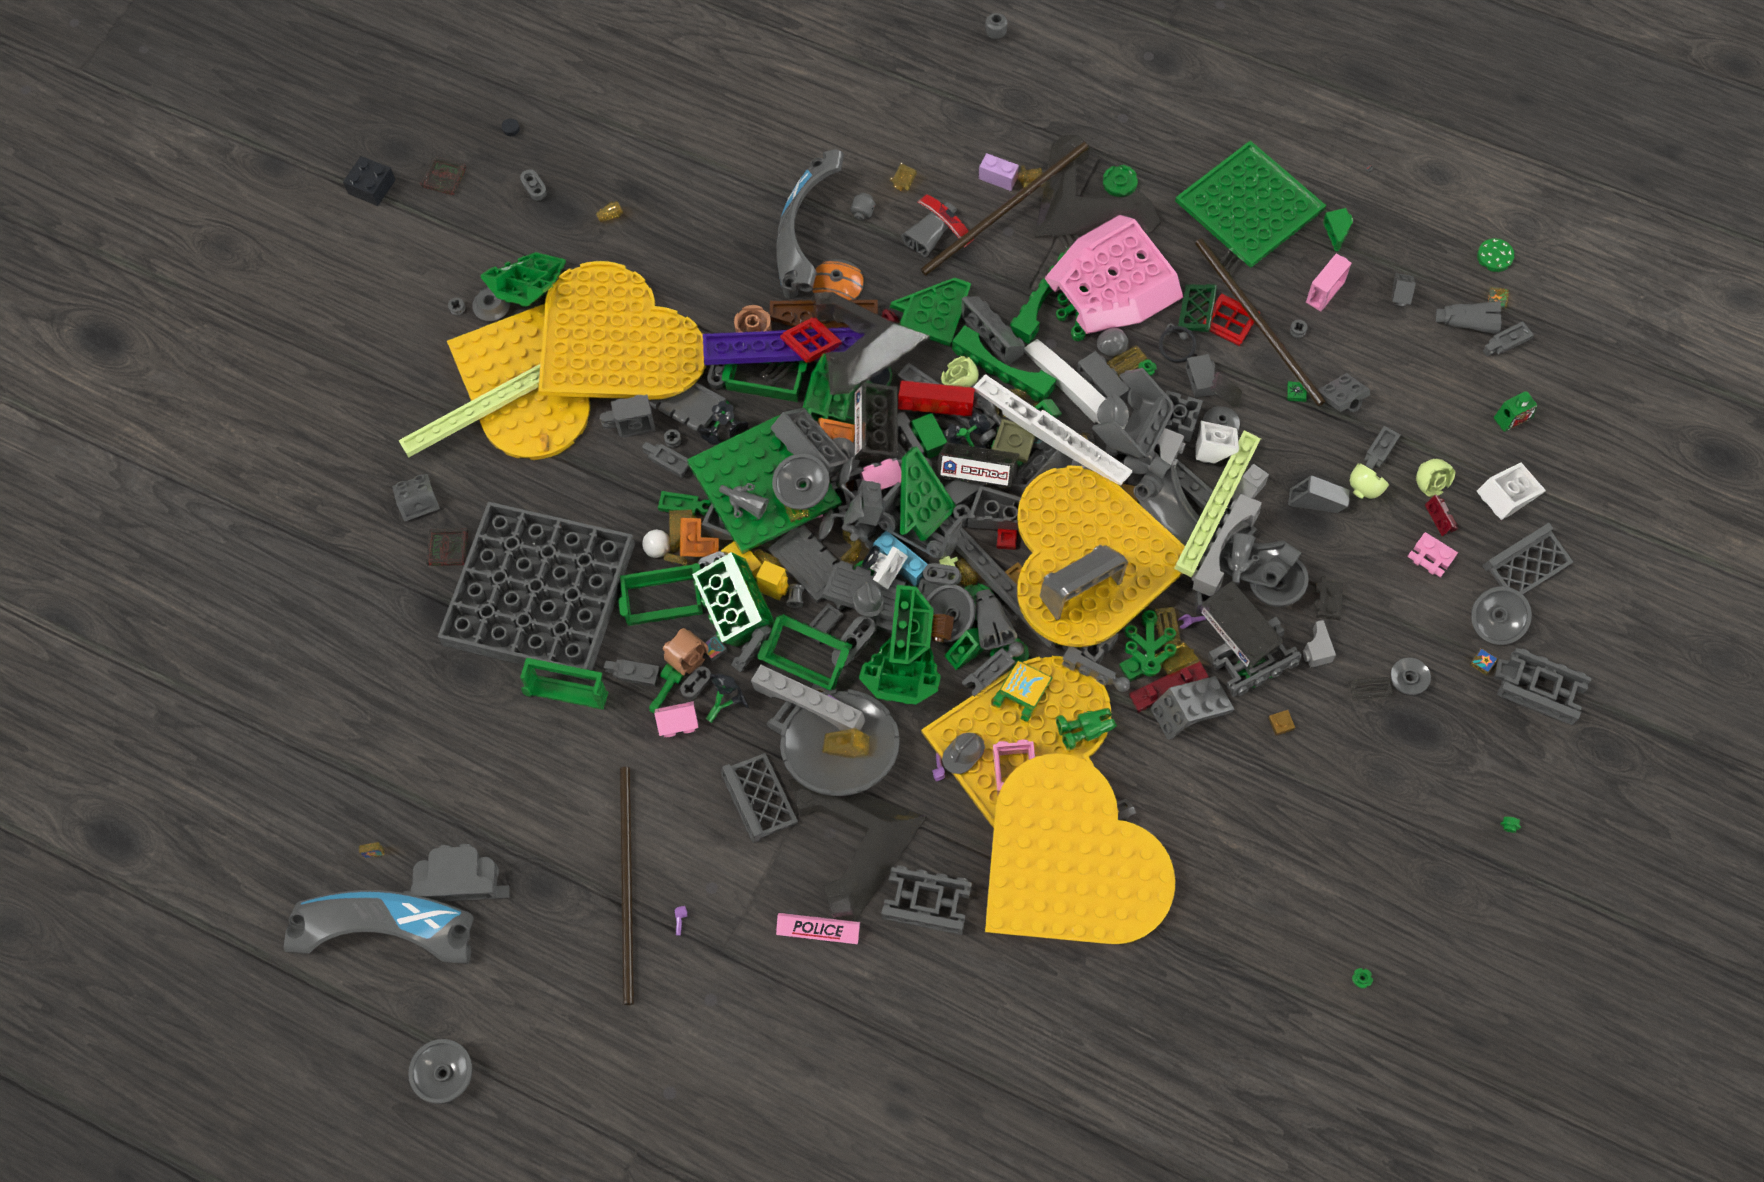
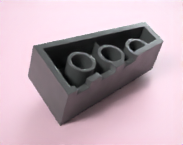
(994, 510)

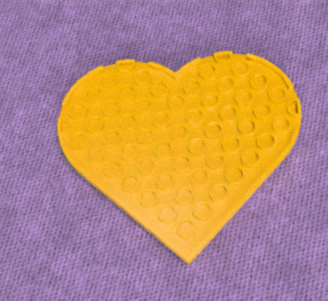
(612, 339)
(500, 354)
(1063, 520)
(1065, 695)
(1068, 861)

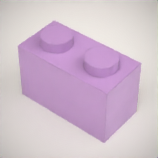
(998, 172)

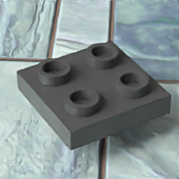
(1345, 393)

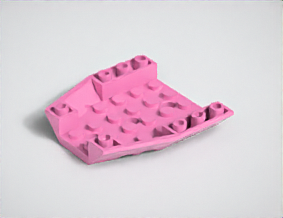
(1119, 300)

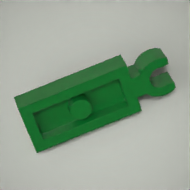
(675, 501)

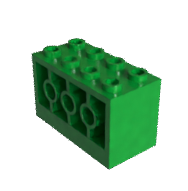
(732, 599)

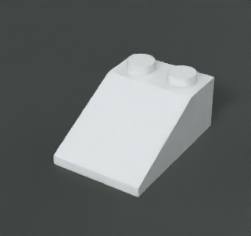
(1510, 490)

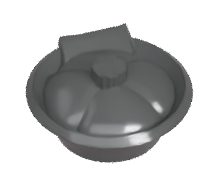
(488, 306)

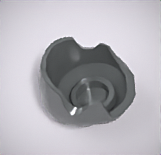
(1112, 342)

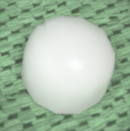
(656, 543)

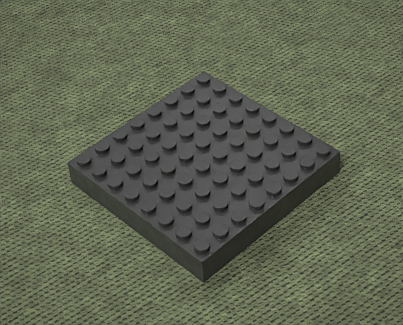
(536, 588)

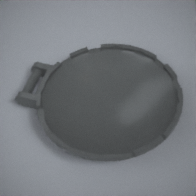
(832, 774)

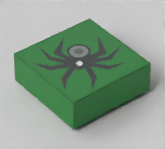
(1295, 392)

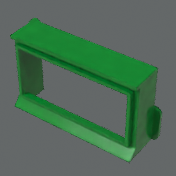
(763, 390)
(654, 578)
(768, 647)
(563, 690)

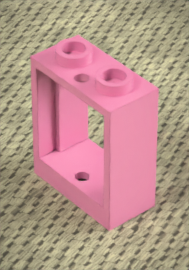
(1328, 282)
(1007, 748)

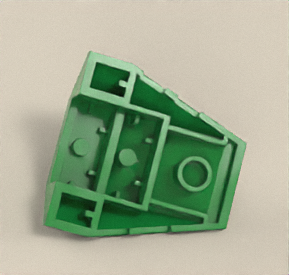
(525, 279)
(822, 404)
(900, 681)

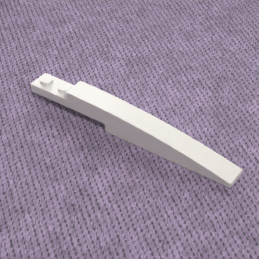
(1067, 379)
(1052, 431)

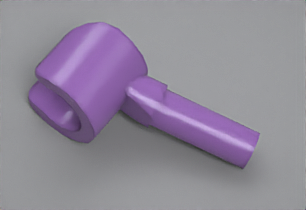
(1188, 620)
(939, 772)
(680, 912)

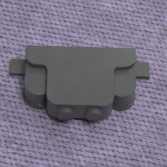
(457, 876)

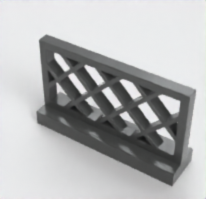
(1523, 547)
(742, 801)

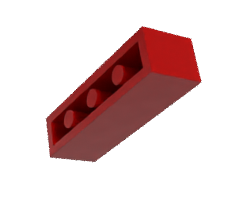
(936, 398)

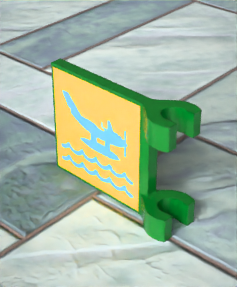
(1023, 686)

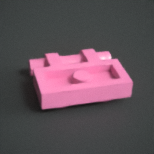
(1435, 551)

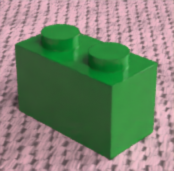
(928, 435)

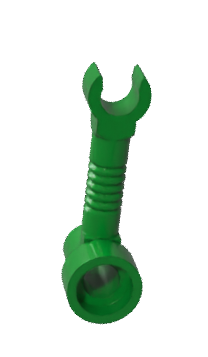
(672, 676)

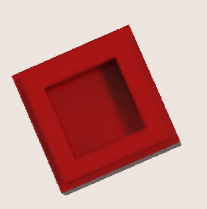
(1006, 539)

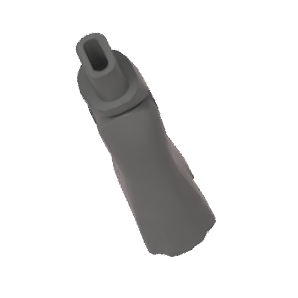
(926, 232)
(1477, 316)
(993, 624)

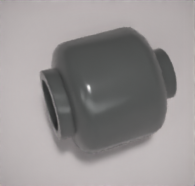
(996, 25)
(862, 206)

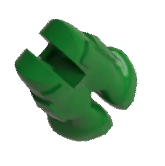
(1090, 724)

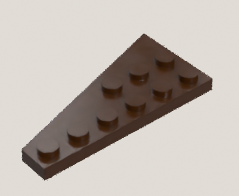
(796, 312)

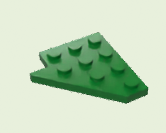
(934, 309)
(923, 497)

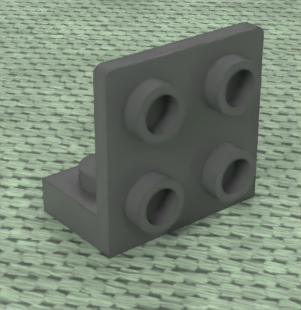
(415, 497)

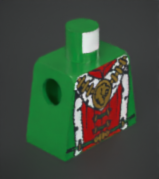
(1519, 408)

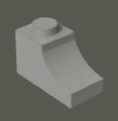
(1251, 483)
(1320, 649)

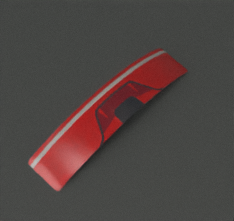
(945, 214)

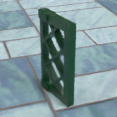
(1200, 289)

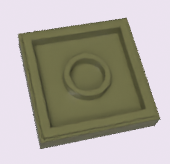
(1014, 439)

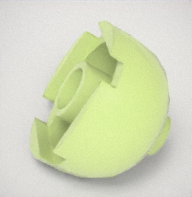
(961, 372)
(1434, 476)
(1366, 482)

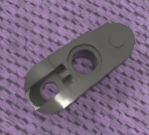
(862, 638)

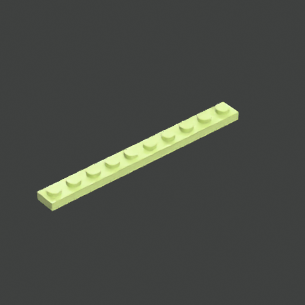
(471, 412)
(1217, 505)

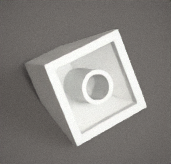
(1215, 442)

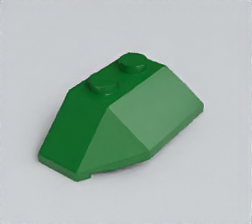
(910, 625)

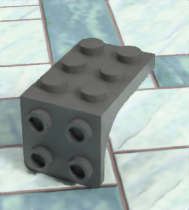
(1190, 704)

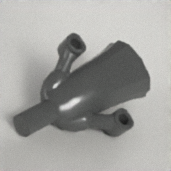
(987, 407)
(740, 498)
(861, 532)
(1240, 554)

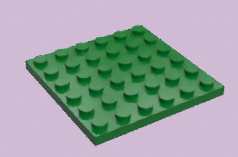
(1250, 203)
(745, 460)

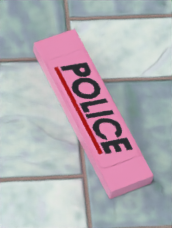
(818, 928)

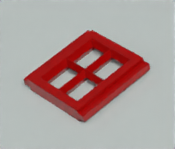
(1223, 331)
(833, 341)

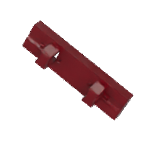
(1149, 694)

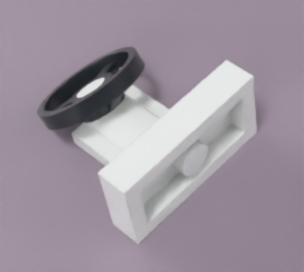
(885, 566)

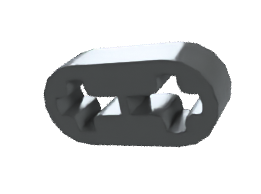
(698, 686)

